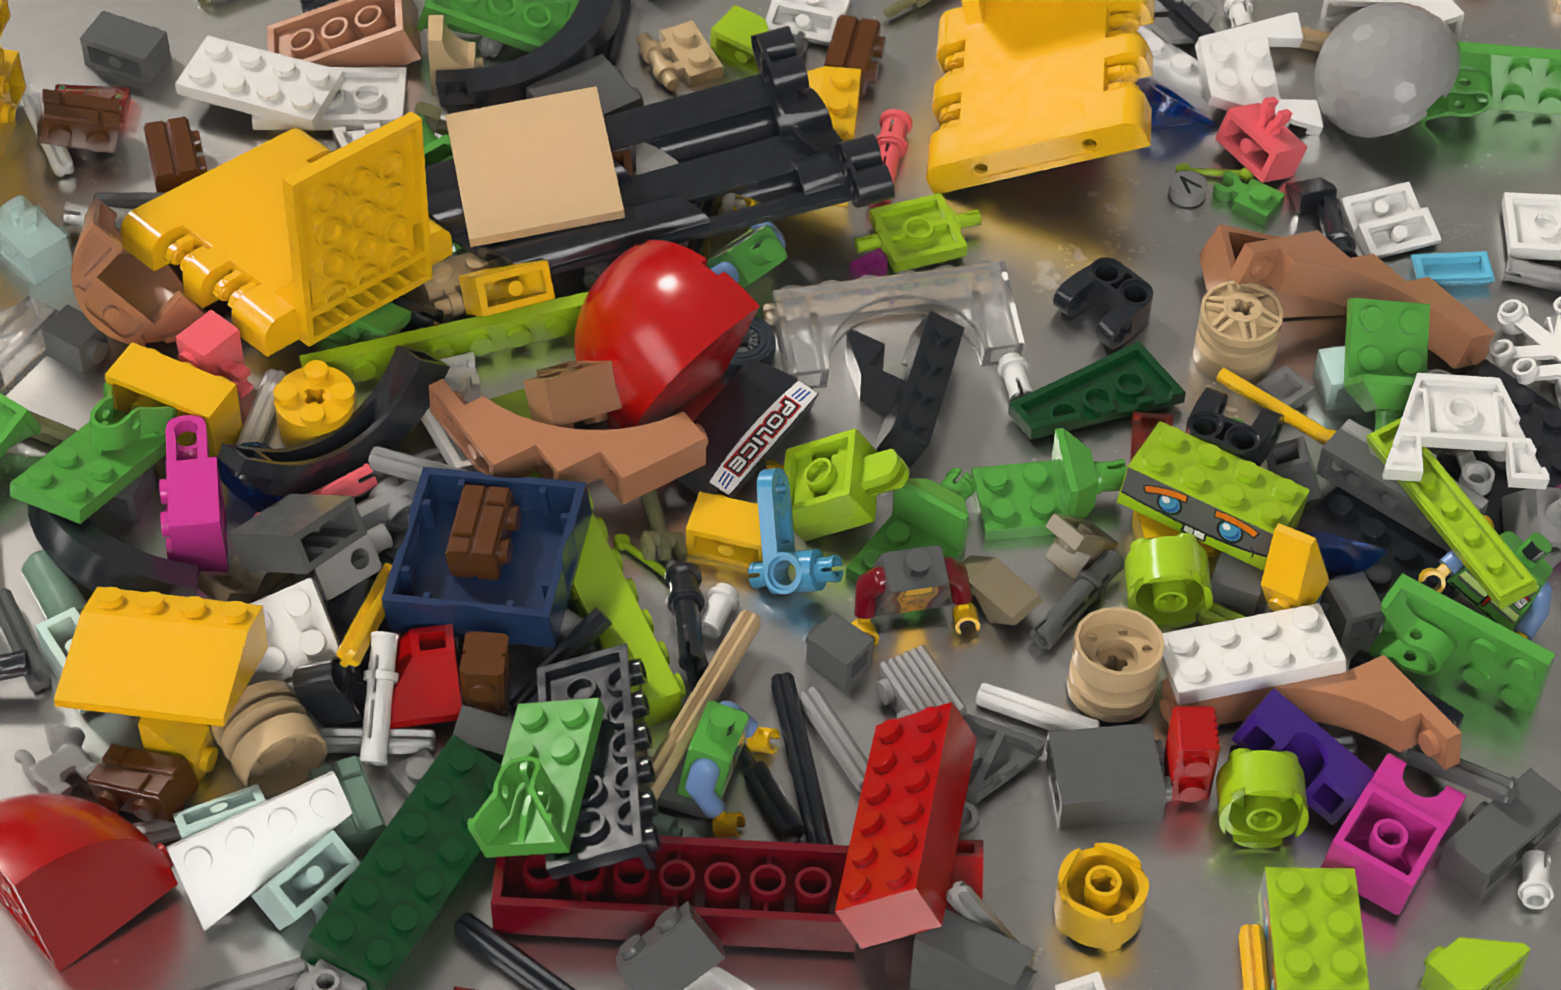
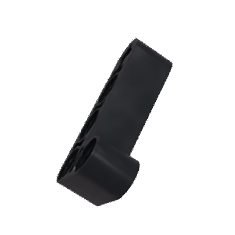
(325, 687)

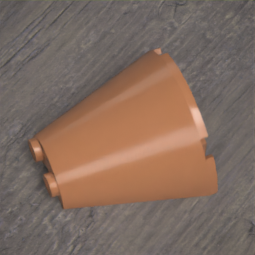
(123, 293)

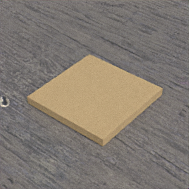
(534, 166)

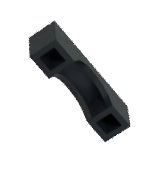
(916, 409)

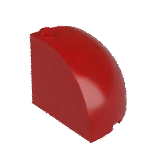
(663, 327)
(75, 872)

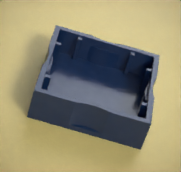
(531, 590)

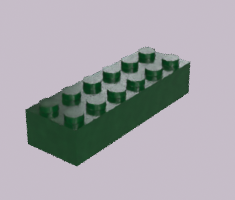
(407, 872)

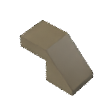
(238, 583)
(1000, 591)

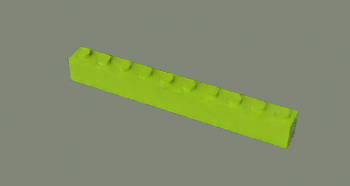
(603, 585)

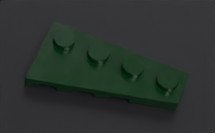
(1098, 393)

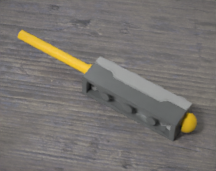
(1351, 462)

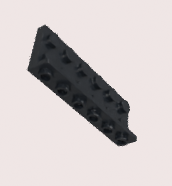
(617, 798)

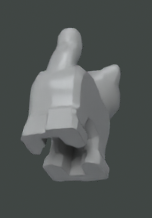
(64, 768)

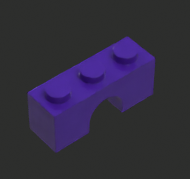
(1330, 771)

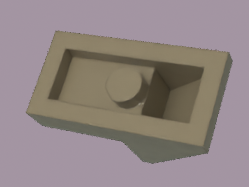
(1076, 543)

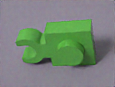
(1249, 200)

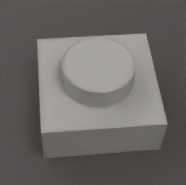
(1287, 387)
(410, 771)

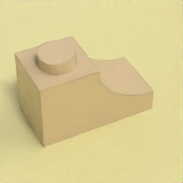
(447, 50)

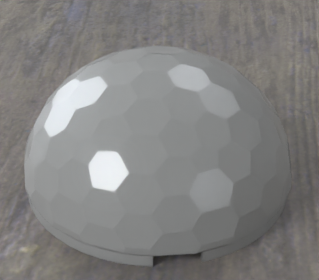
(1385, 68)

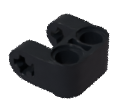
(1114, 292)
(1240, 439)

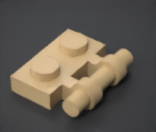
(690, 55)
(445, 289)

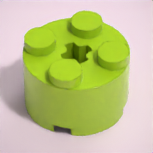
(1168, 579)
(1261, 797)

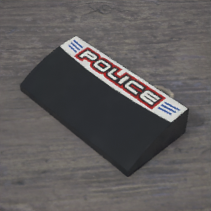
(747, 426)

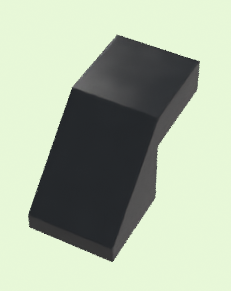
(866, 364)

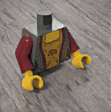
(913, 582)

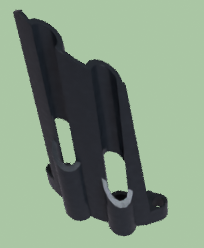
(743, 137)

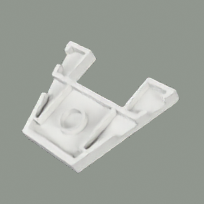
(1240, 69)
(1466, 416)

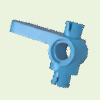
(779, 545)

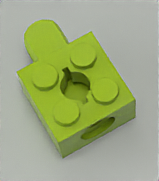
(838, 482)

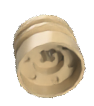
(1238, 331)
(1115, 664)
(271, 739)

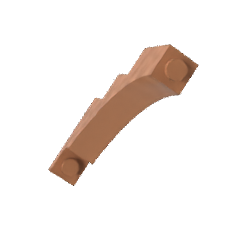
(1318, 269)
(513, 446)
(1366, 700)

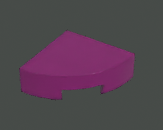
(870, 264)

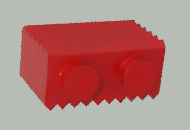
(1192, 752)

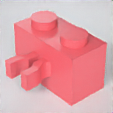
(1262, 140)
(215, 348)

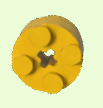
(312, 402)
(1101, 896)

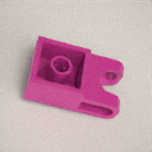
(194, 499)
(1392, 835)

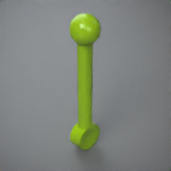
(1244, 173)
(622, 542)

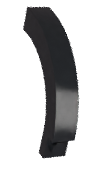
(579, 40)
(380, 421)
(104, 561)

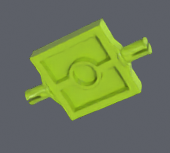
(918, 232)

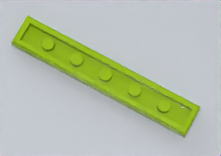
(1461, 525)

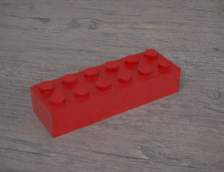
(907, 826)

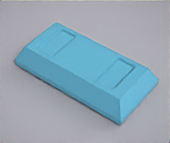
(1454, 268)

